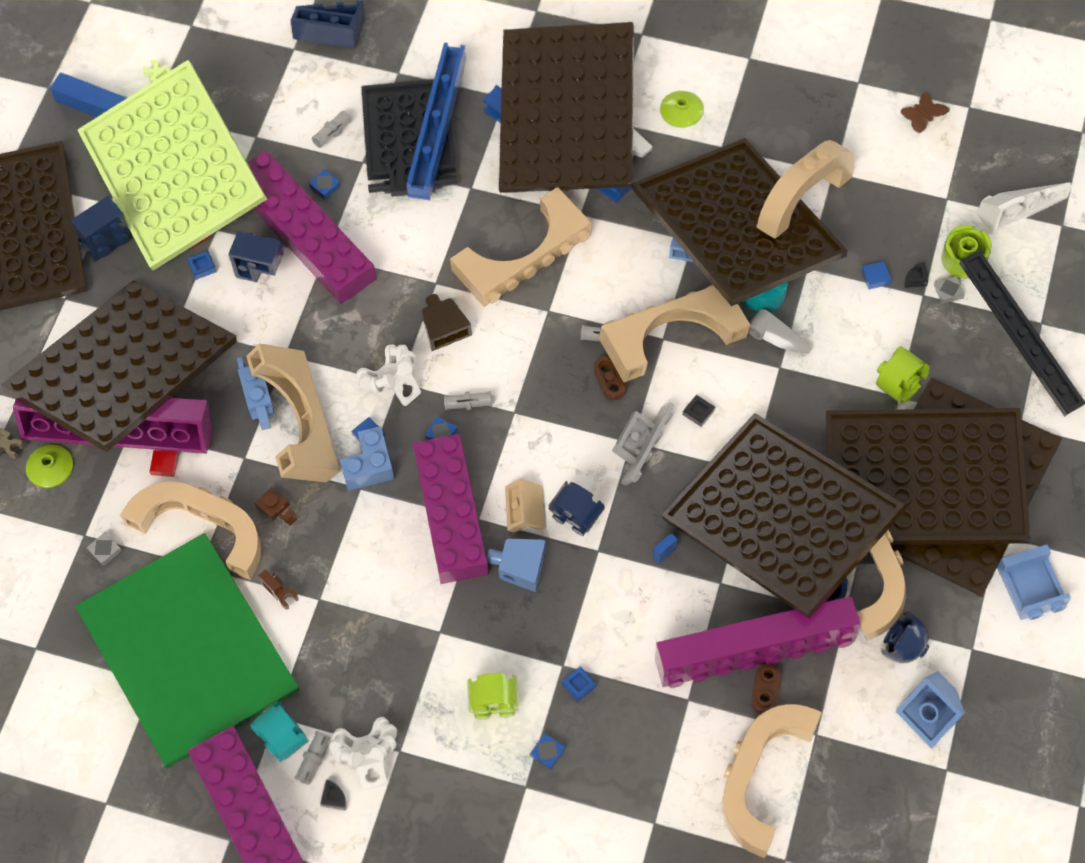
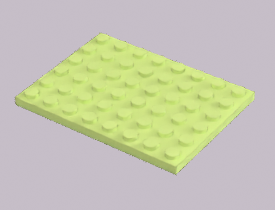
(171, 165)

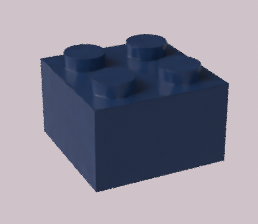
(101, 228)

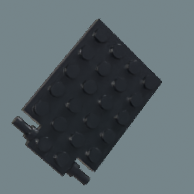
(391, 133)

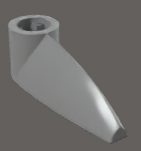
(774, 331)

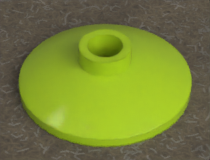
(679, 115)
(52, 474)

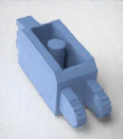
(256, 395)

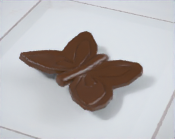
(923, 111)

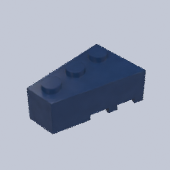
(328, 25)

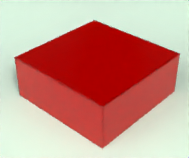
(163, 463)

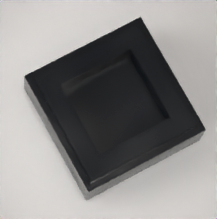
(698, 410)

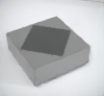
(949, 289)
(104, 549)

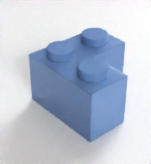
(372, 465)

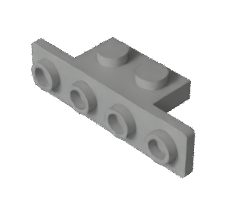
(638, 439)

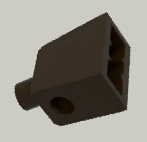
(444, 322)

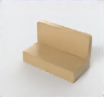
(524, 505)

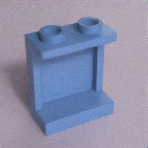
(1032, 583)

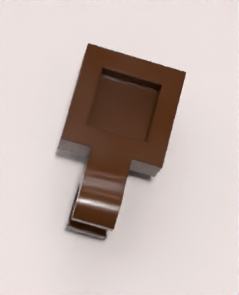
(275, 505)
(273, 585)

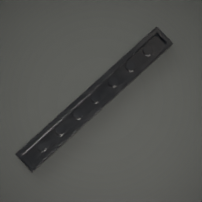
(1022, 333)

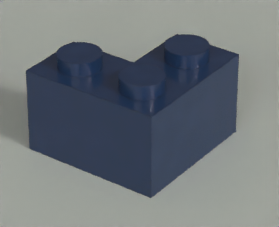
(254, 255)

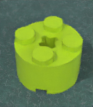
(962, 243)
(901, 375)
(493, 695)

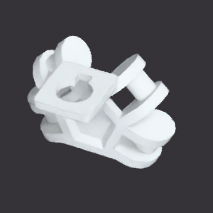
(392, 375)
(365, 751)

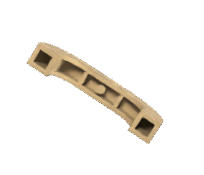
(826, 162)
(166, 496)
(886, 611)
(777, 721)

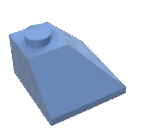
(932, 708)

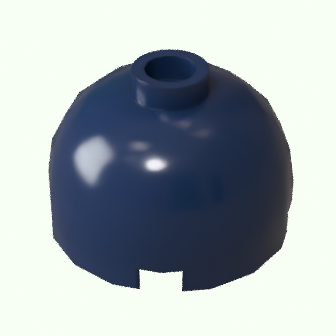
(906, 640)

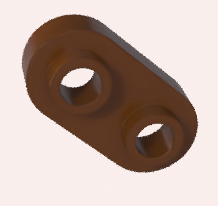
(610, 379)
(765, 687)

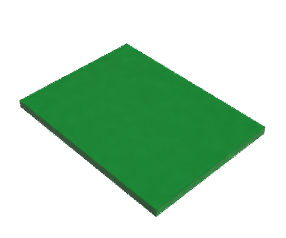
(186, 649)

